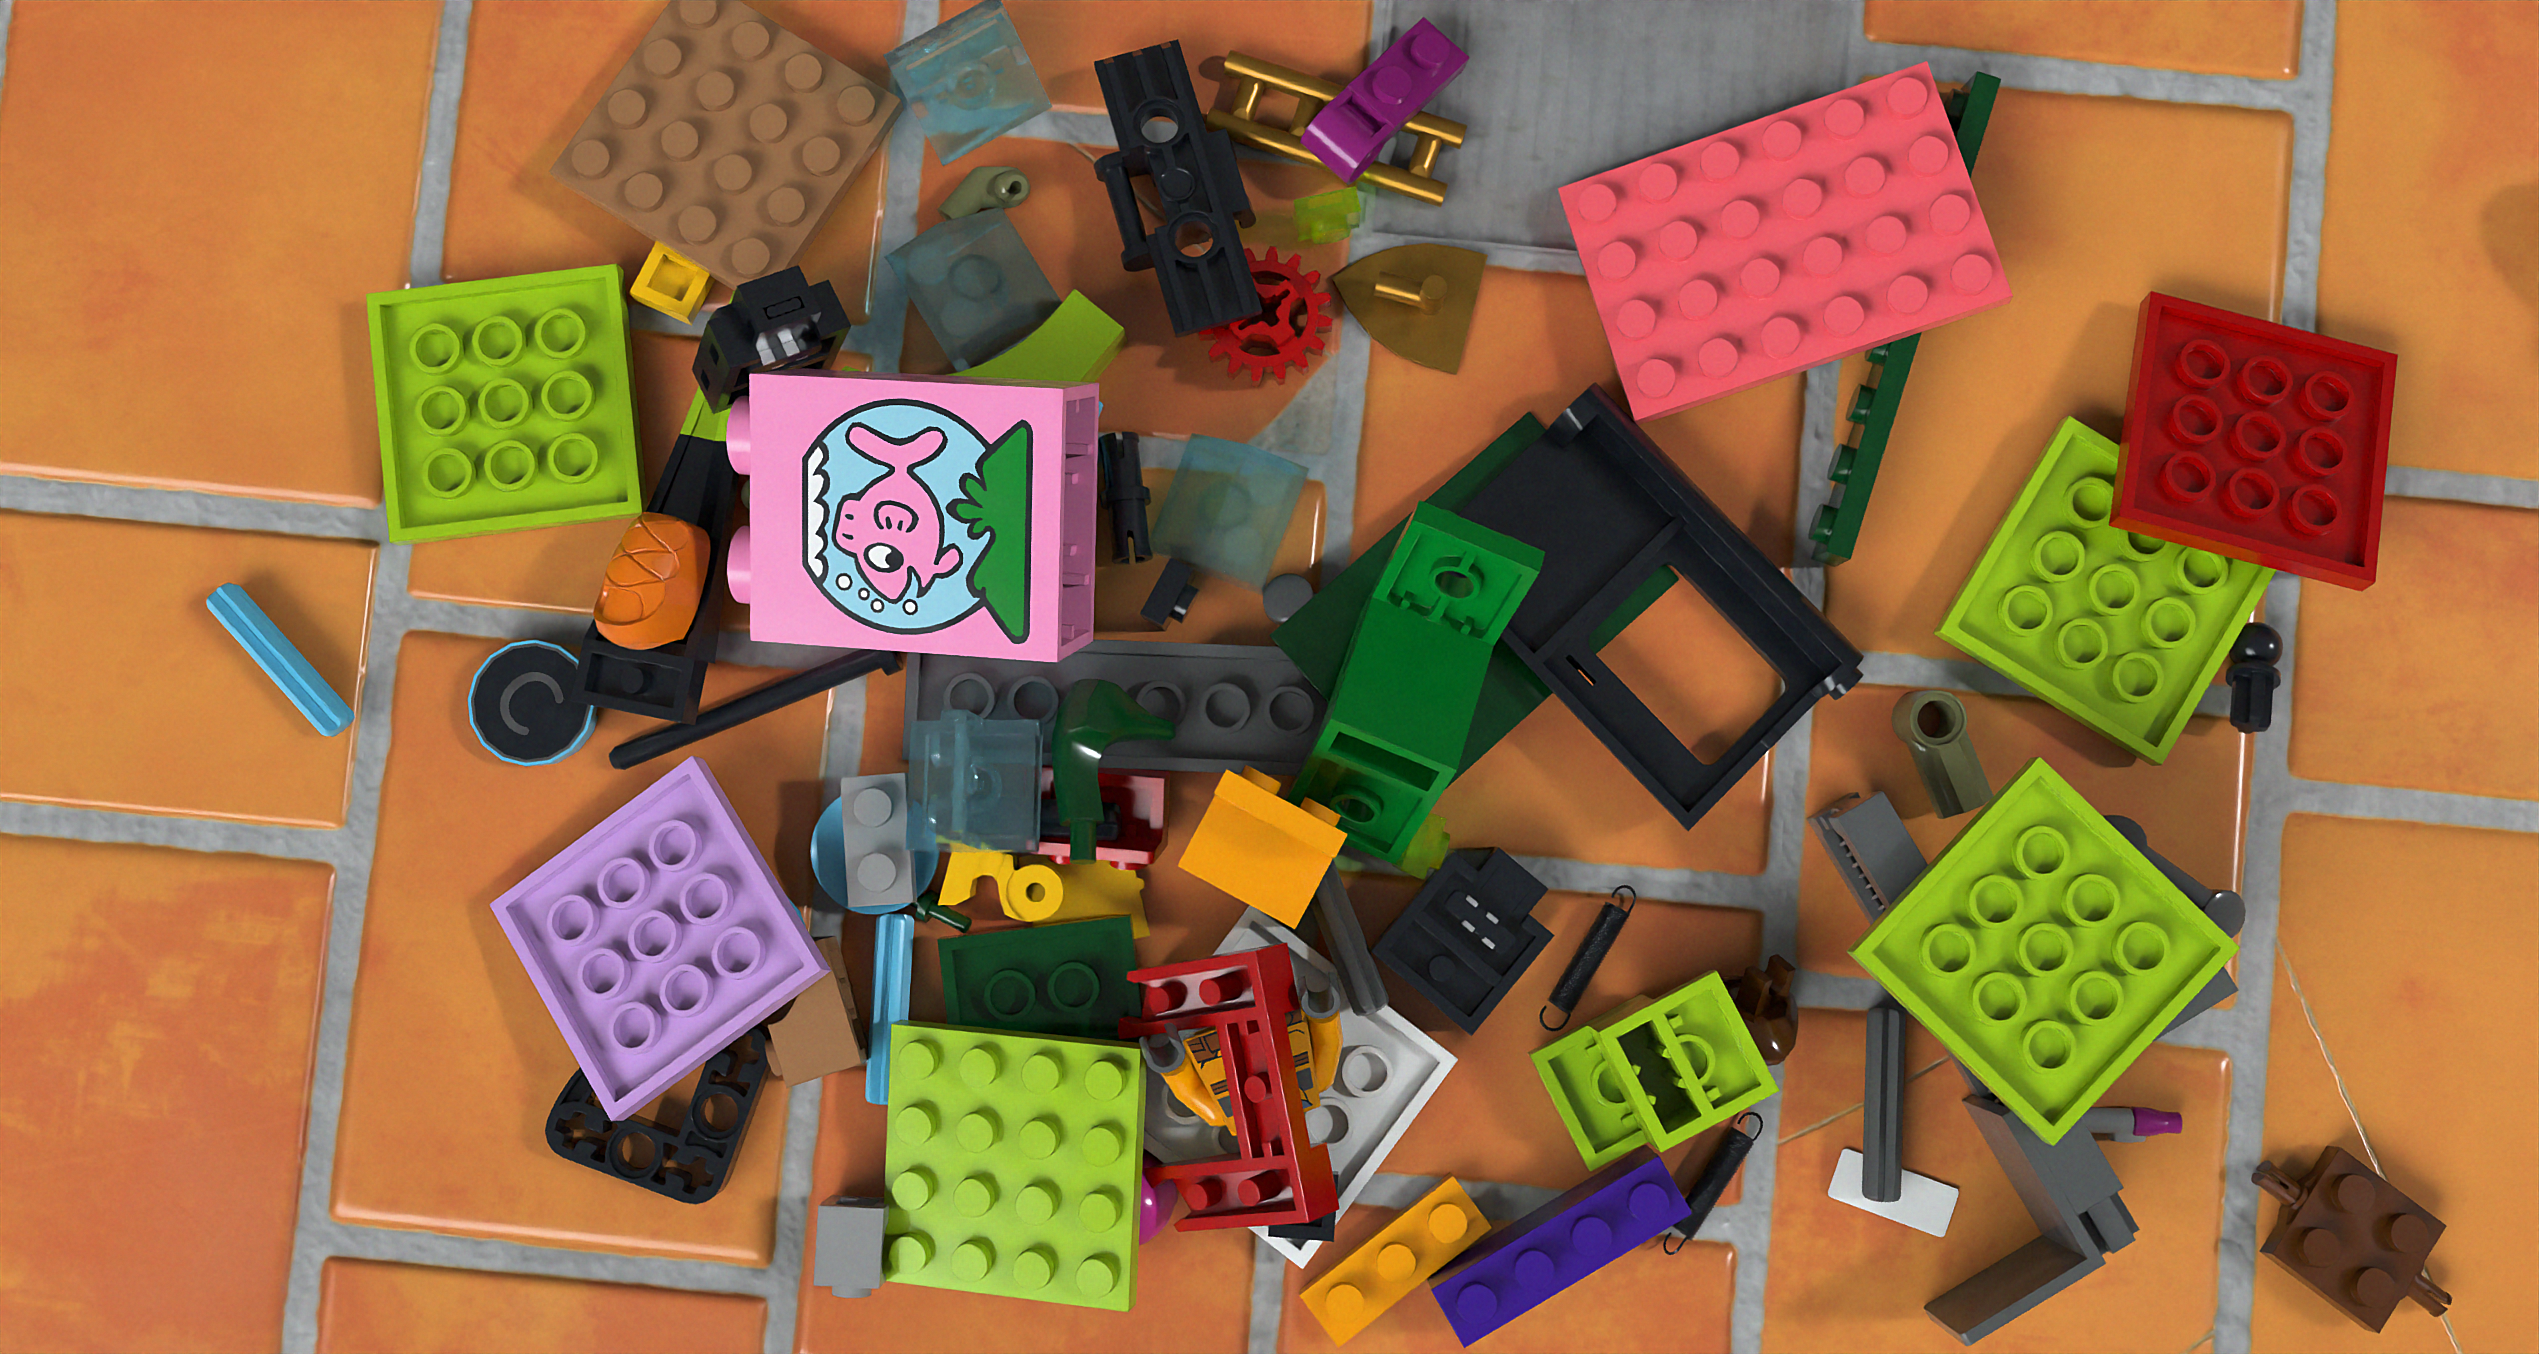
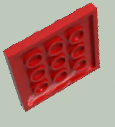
(2255, 441)

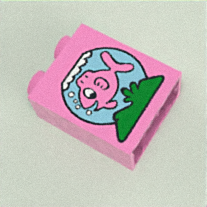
(917, 512)

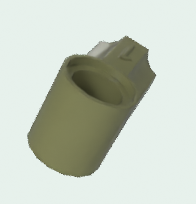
(1944, 758)

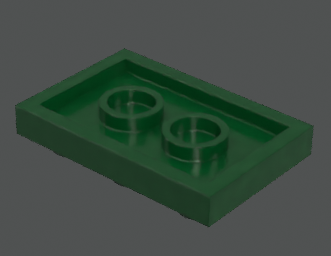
(1044, 978)

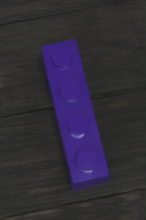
(1558, 1245)

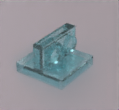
(968, 80)
(974, 784)

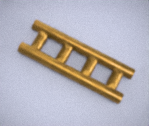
(1313, 95)

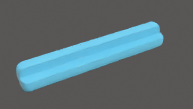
(280, 659)
(888, 997)

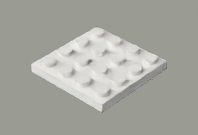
(1378, 1088)

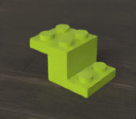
(1653, 1071)

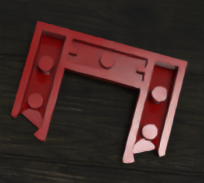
(1277, 1171)

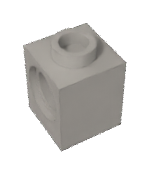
(850, 1245)

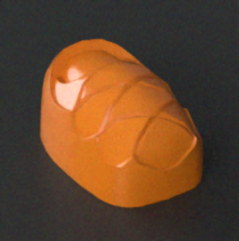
(653, 582)

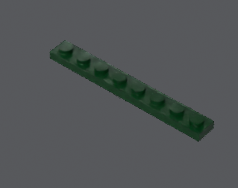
(1876, 404)

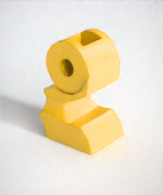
(1024, 893)

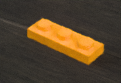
(1394, 1259)

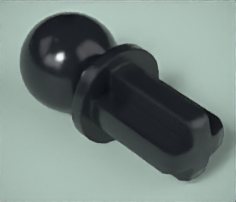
(2254, 676)

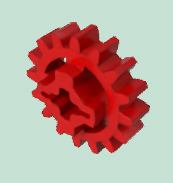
(1281, 337)

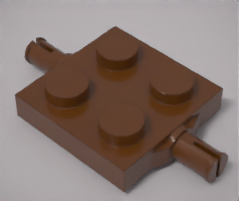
(2352, 1238)

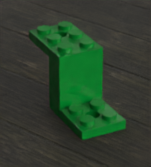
(1413, 678)

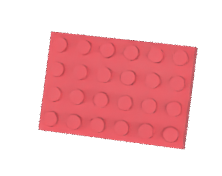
(1784, 244)

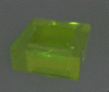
(1327, 216)
(1425, 848)

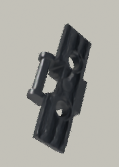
(1195, 184)

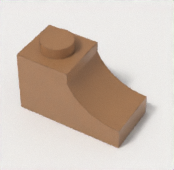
(821, 1028)

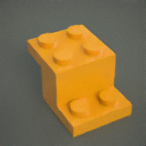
(1263, 845)

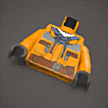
(1200, 1076)

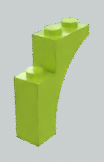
(1069, 346)

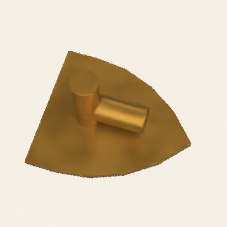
(1416, 300)

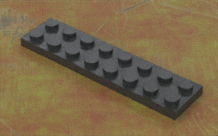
(1226, 700)

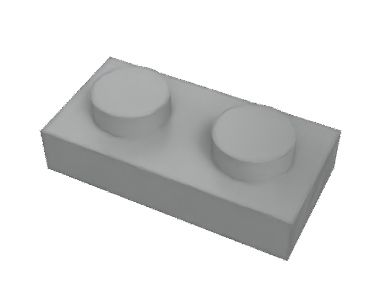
(875, 840)

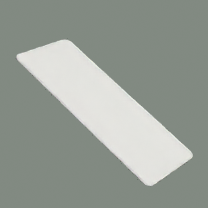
(1922, 1202)

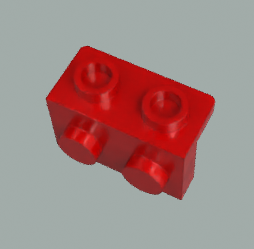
(1145, 817)

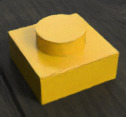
(672, 284)

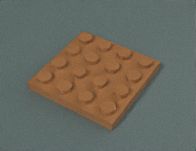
(727, 139)

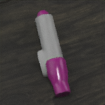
(2131, 1123)

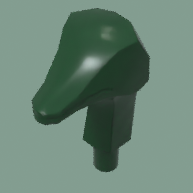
(1086, 724)

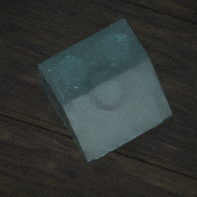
(975, 286)
(1229, 511)

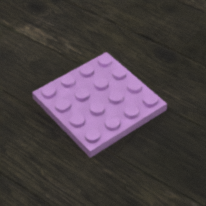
(658, 938)

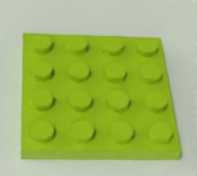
(506, 404)
(2097, 614)
(2043, 950)
(1014, 1163)

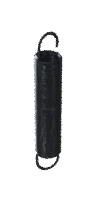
(1588, 958)
(1714, 1180)

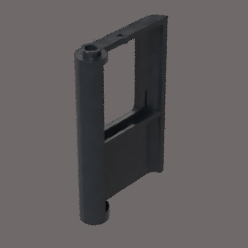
(1608, 517)

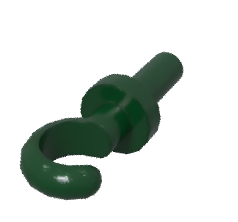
(928, 907)

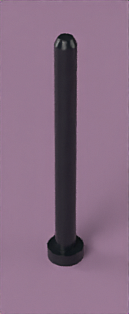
(755, 705)

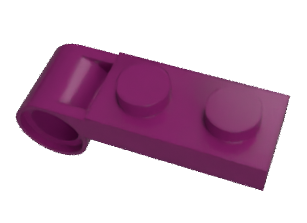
(1383, 100)

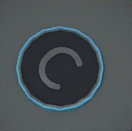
(525, 707)

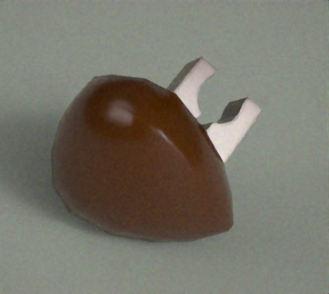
(1767, 1007)

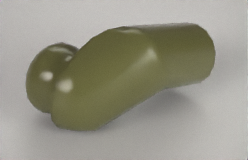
(986, 189)

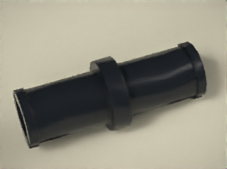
(1125, 498)

